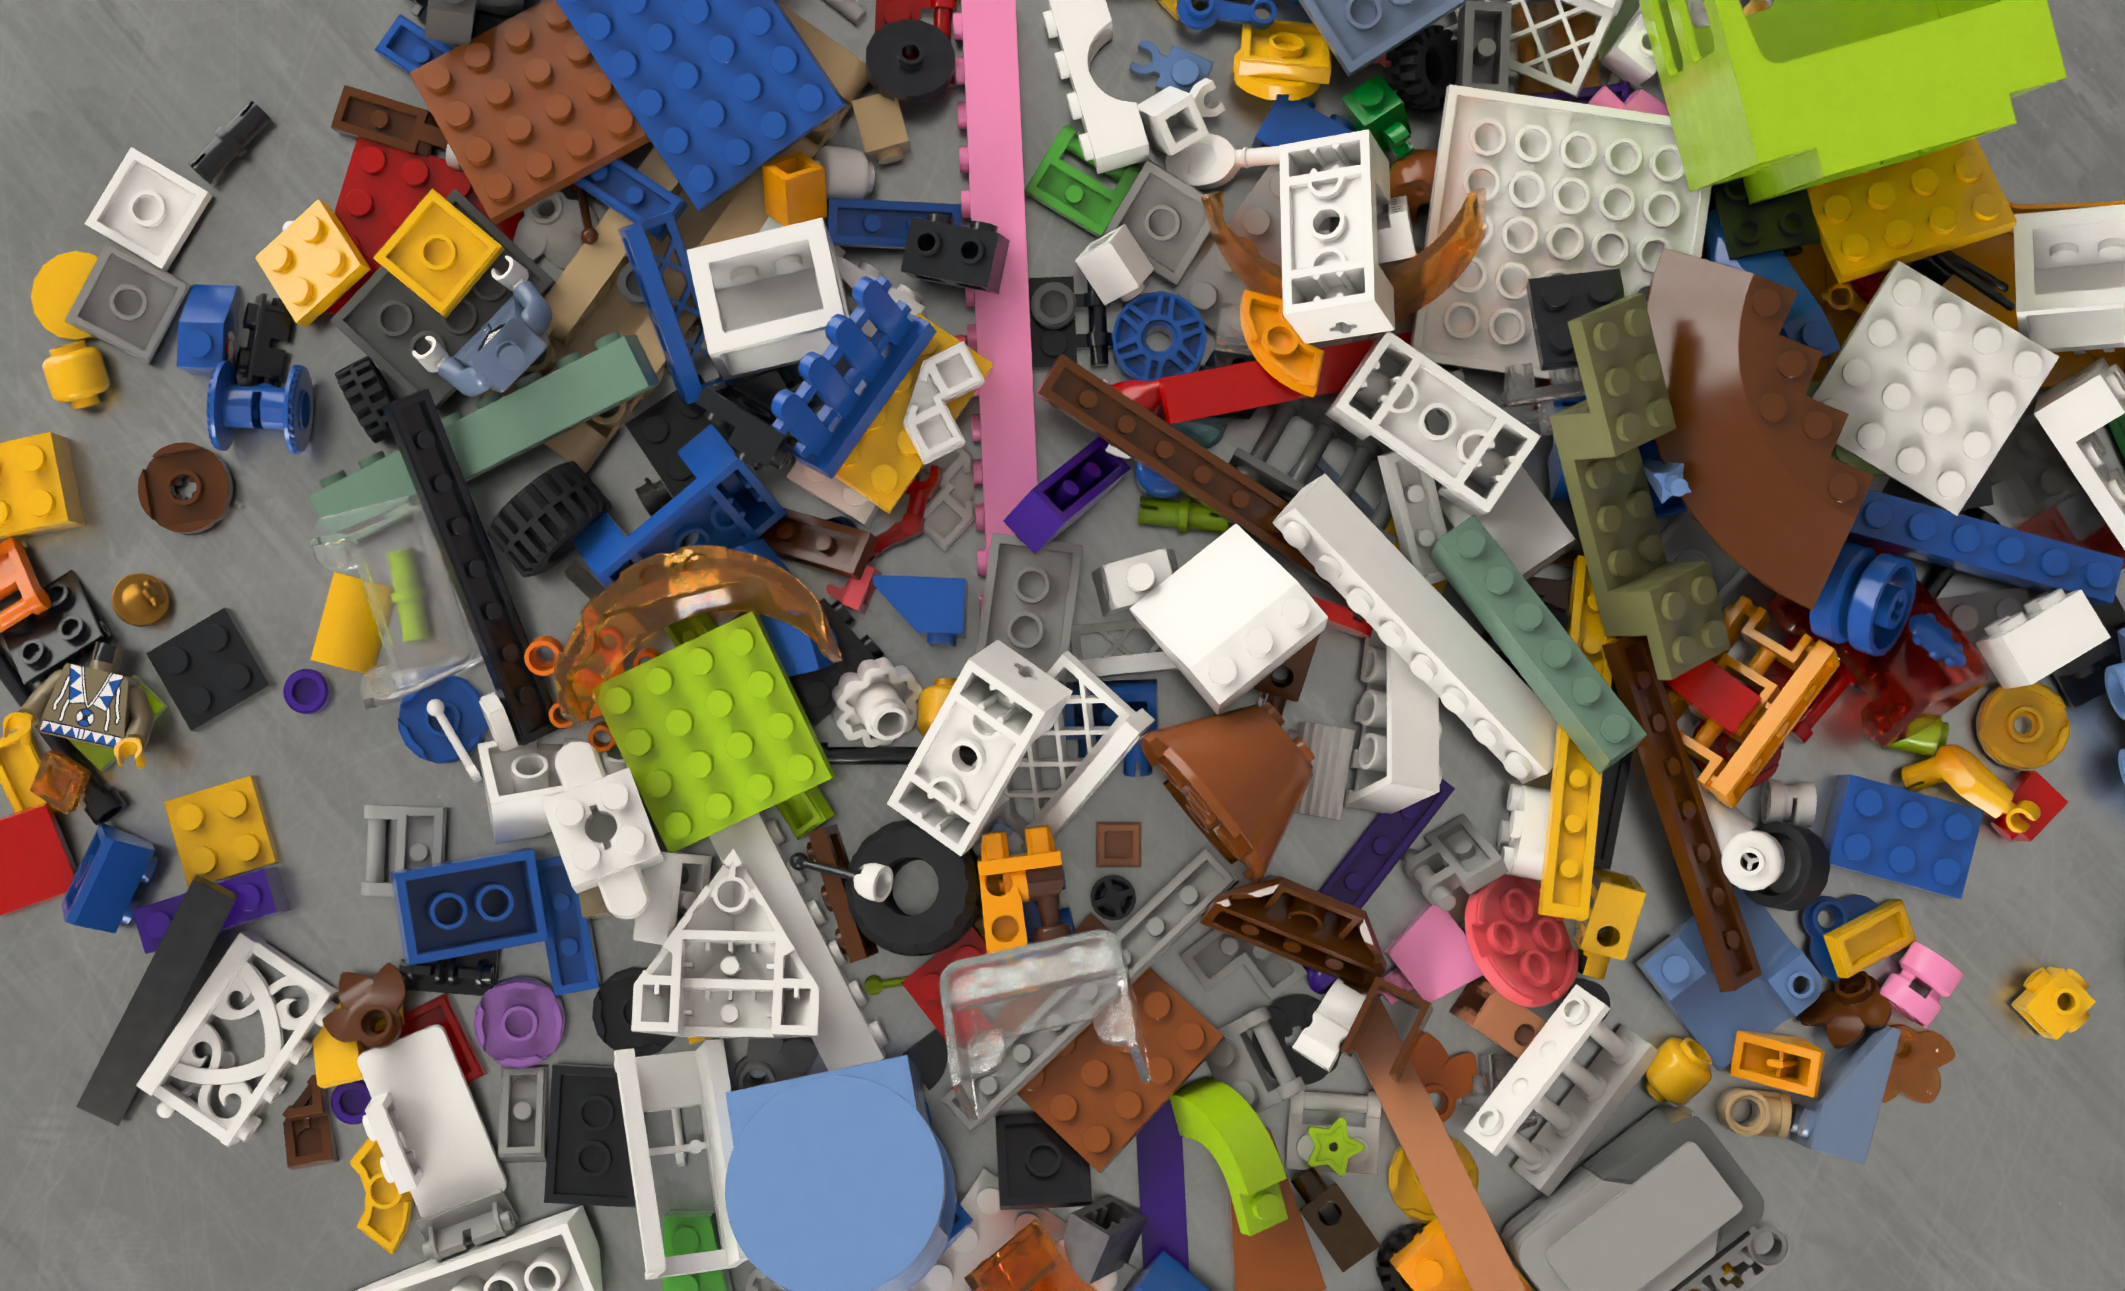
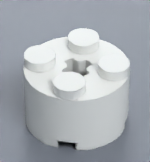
(1525, 832)

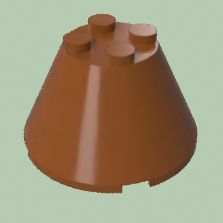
(1235, 779)

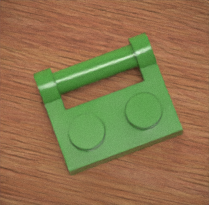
(1075, 193)

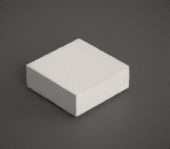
(498, 722)

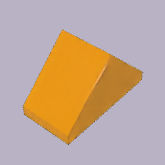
(1778, 1061)

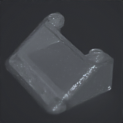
(407, 592)

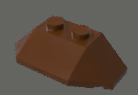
(1301, 928)

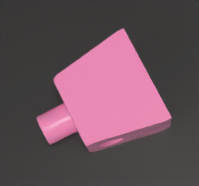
(1430, 956)

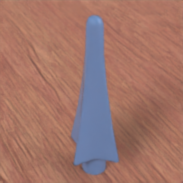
(1665, 478)

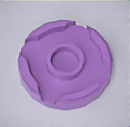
(519, 1021)

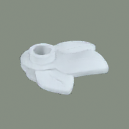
(553, 235)

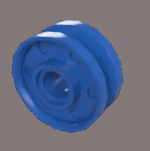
(1164, 314)

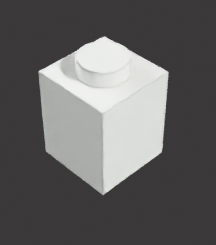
(1115, 266)

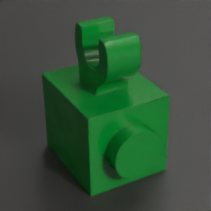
(1382, 112)

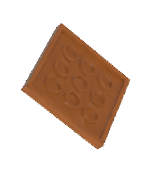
(527, 110)
(1094, 1089)

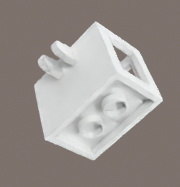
(2071, 278)
(767, 296)

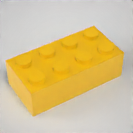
(38, 487)

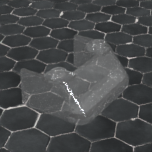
(1036, 991)

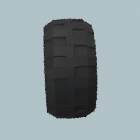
(946, 919)

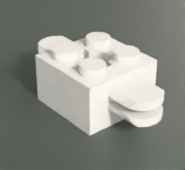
(602, 830)

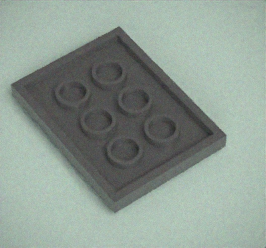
(393, 320)

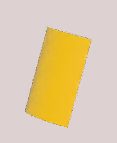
(347, 627)

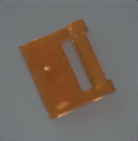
(1565, 66)

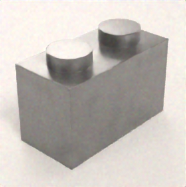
(1483, 45)

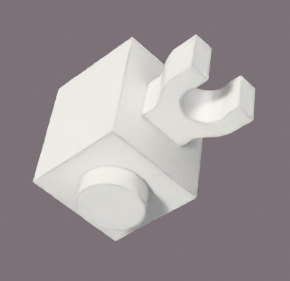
(1175, 116)

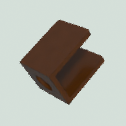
(1378, 987)

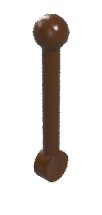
(589, 234)

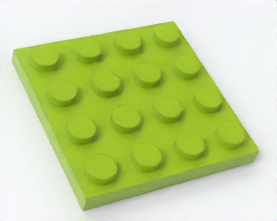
(713, 732)

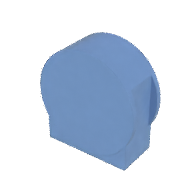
(840, 1179)

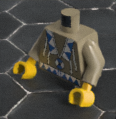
(90, 707)

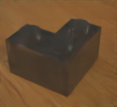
(2033, 469)

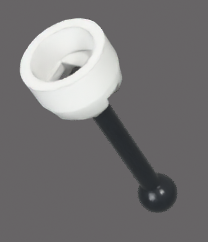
(871, 881)

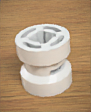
(1789, 802)

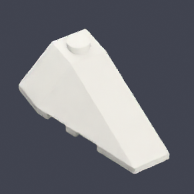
(521, 779)

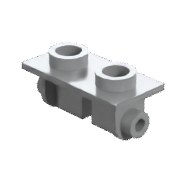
(473, 1220)

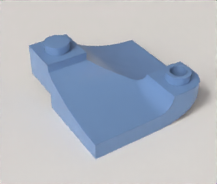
(1689, 989)

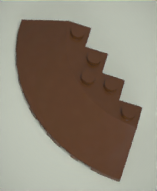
(1746, 430)

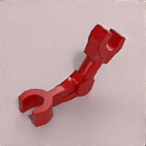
(913, 521)

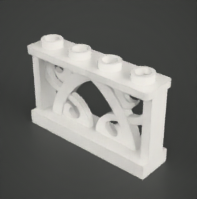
(178, 1055)

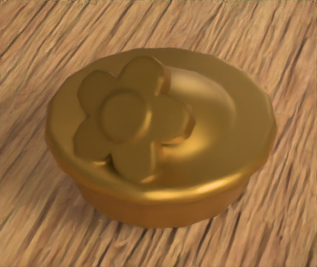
(140, 599)

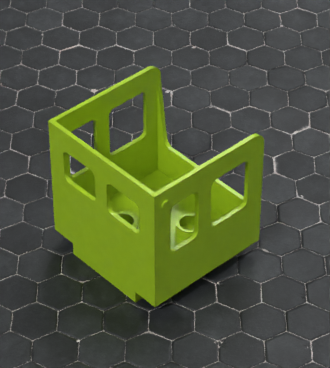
(1841, 83)

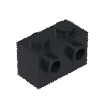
(955, 254)

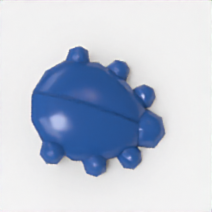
(1936, 640)

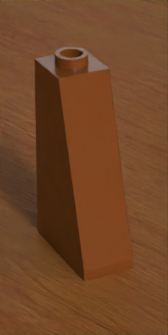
(1277, 1256)

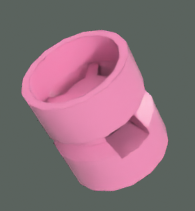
(1930, 972)

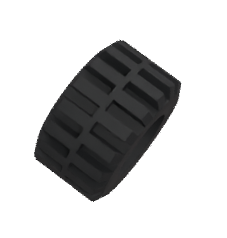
(545, 516)

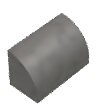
(1101, 1238)

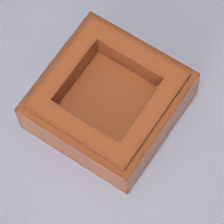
(1118, 844)

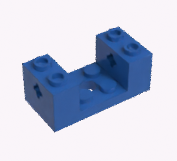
(722, 505)

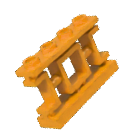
(1777, 711)

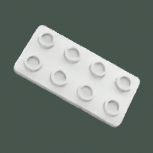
(428, 1123)

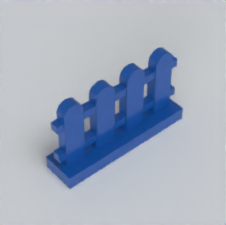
(860, 395)

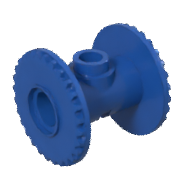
(259, 407)

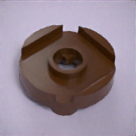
(165, 472)

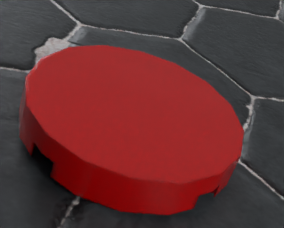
(1343, 620)

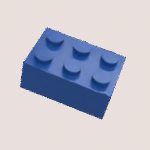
(1900, 836)
(469, 906)

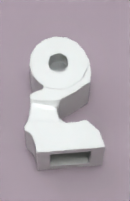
(1330, 1025)

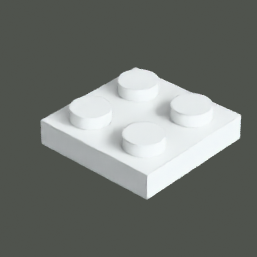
(148, 209)

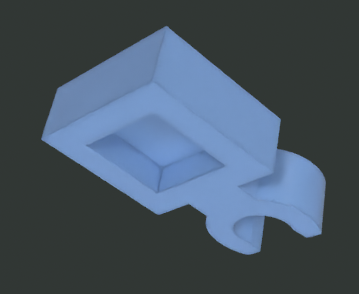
(1177, 70)

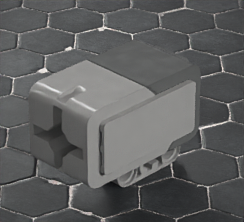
(1648, 1216)

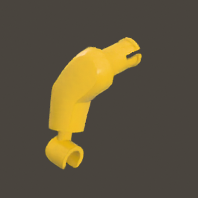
(1971, 781)

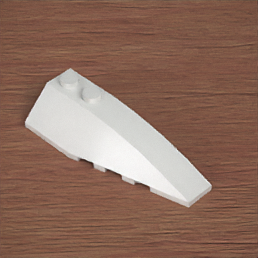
(539, 1256)

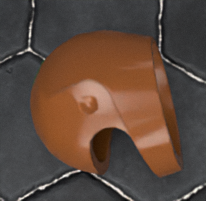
(1414, 179)

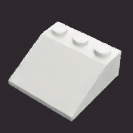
(1229, 617)

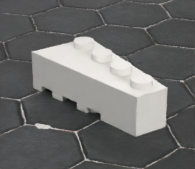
(1398, 735)

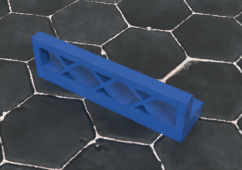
(660, 304)

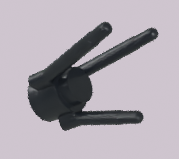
(1945, 264)

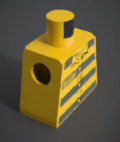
(1615, 903)

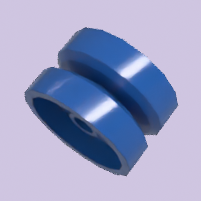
(1865, 600)

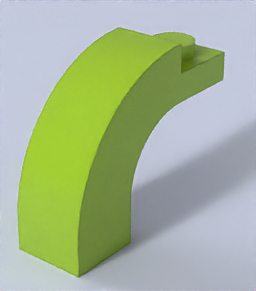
(1241, 1146)

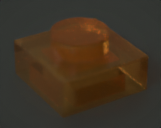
(60, 781)

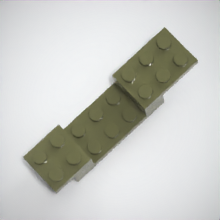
(1611, 496)

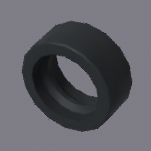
(1813, 870)

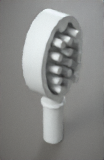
(1216, 161)

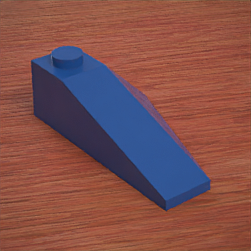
(1806, 319)

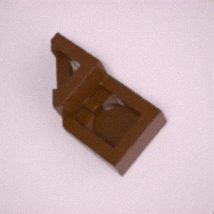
(309, 1129)

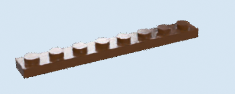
(1170, 455)
(1683, 814)

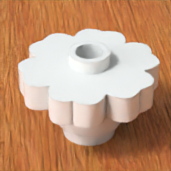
(876, 702)

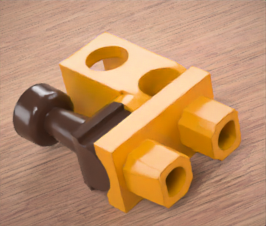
(1018, 879)

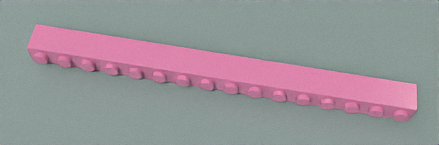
(1002, 319)

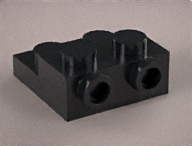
(754, 435)
(816, 687)

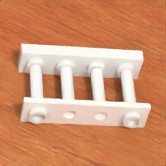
(1585, 1108)

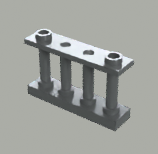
(1286, 486)

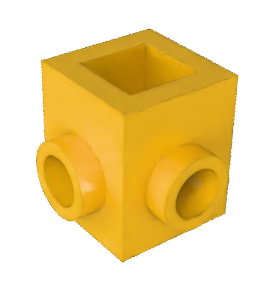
(2054, 1001)

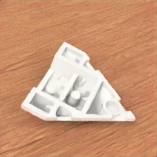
(727, 970)

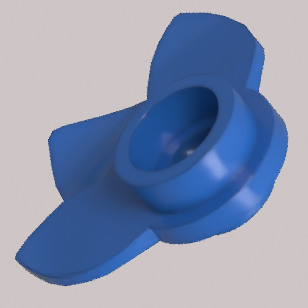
(1840, 913)

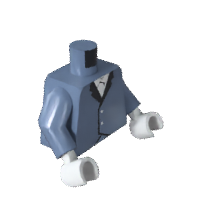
(504, 343)

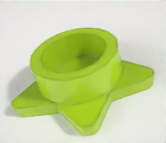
(1324, 1137)

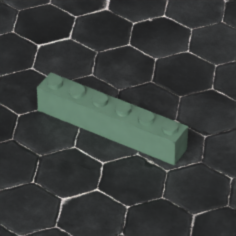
(1537, 644)

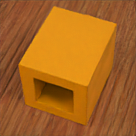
(794, 189)

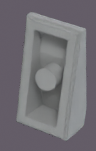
(523, 1114)

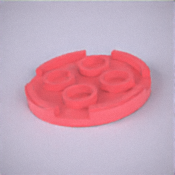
(1515, 947)

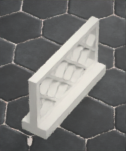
(1601, 8)
(1091, 770)

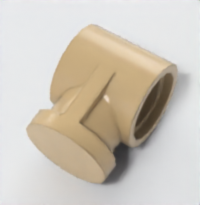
(1769, 1115)

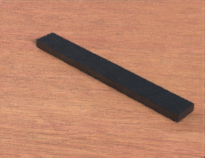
(470, 562)

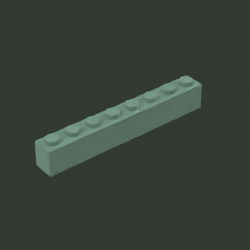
(507, 424)

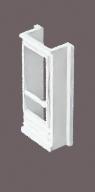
(668, 1084)

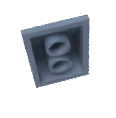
(1848, 1098)

